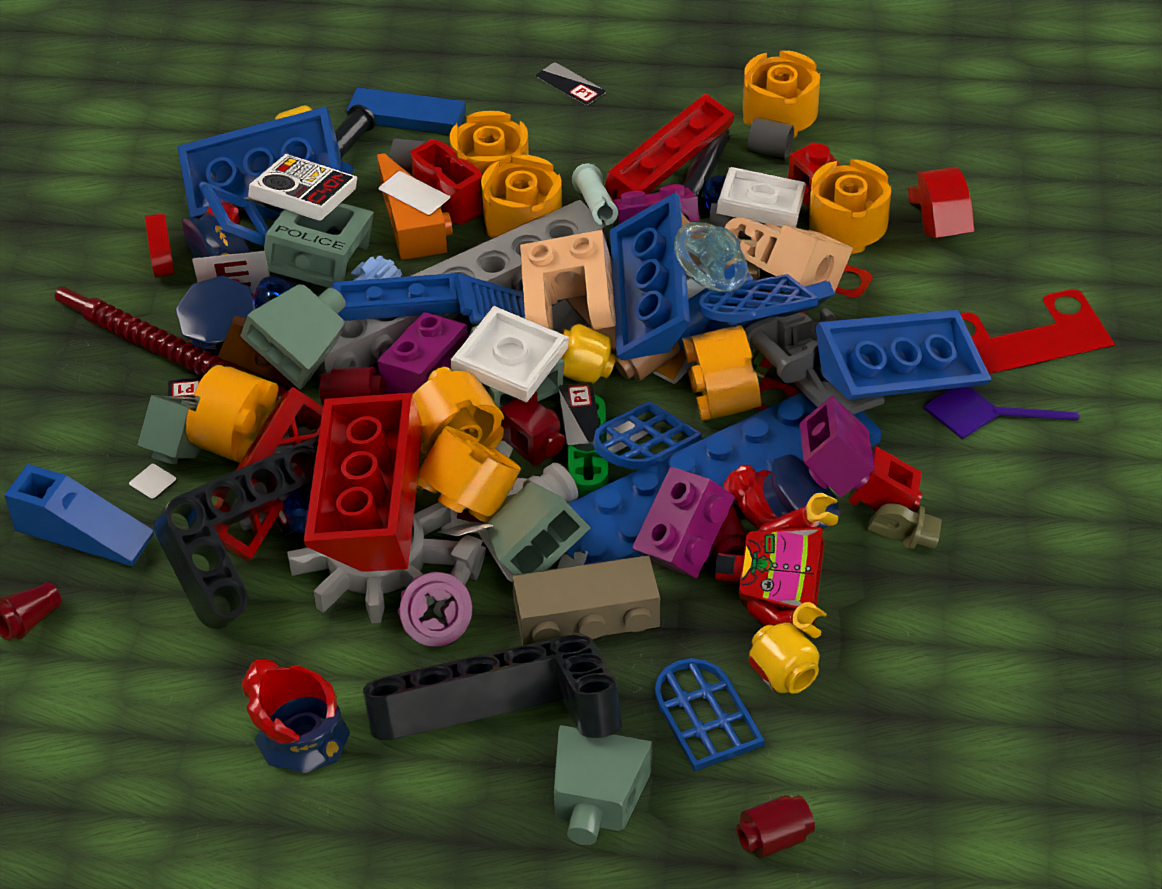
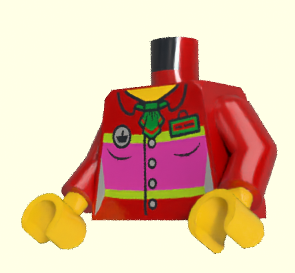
(783, 567)

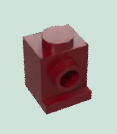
(532, 430)

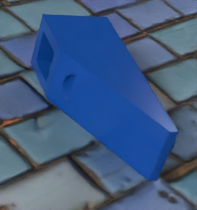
(74, 516)

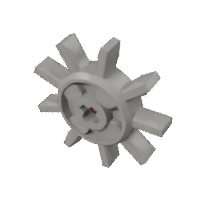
(377, 583)

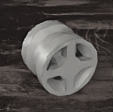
(558, 481)

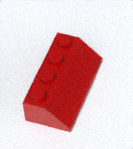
(366, 481)

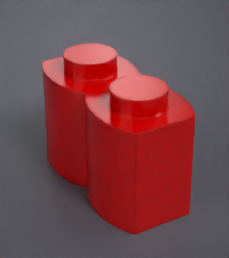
(458, 178)

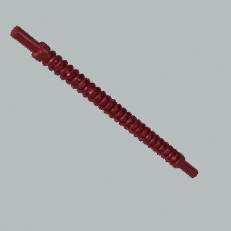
(158, 341)

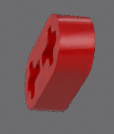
(159, 245)

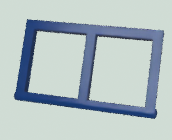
(253, 210)

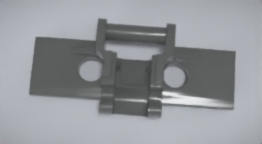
(793, 349)

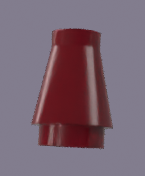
(26, 609)

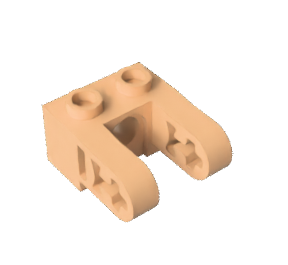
(793, 251)
(566, 270)

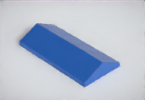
(242, 155)
(649, 281)
(899, 354)

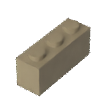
(587, 600)

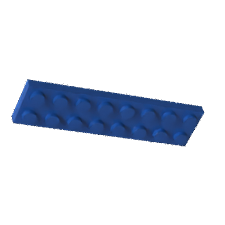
(622, 506)

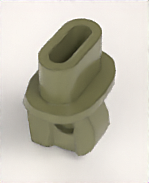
(905, 525)

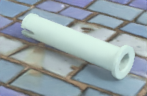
(588, 181)

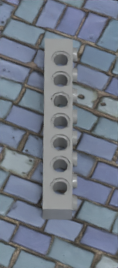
(493, 261)

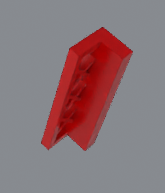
(669, 148)
(267, 440)

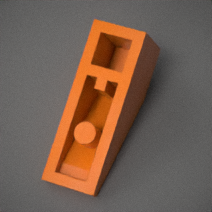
(413, 230)

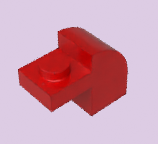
(943, 202)

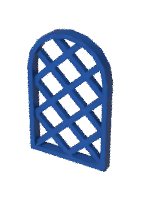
(766, 307)

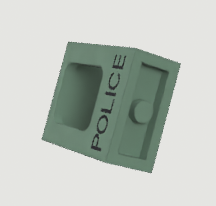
(304, 251)

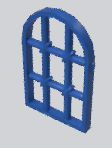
(643, 449)
(699, 727)

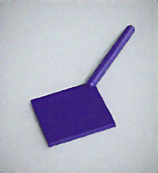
(966, 411)

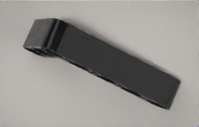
(206, 520)
(497, 684)

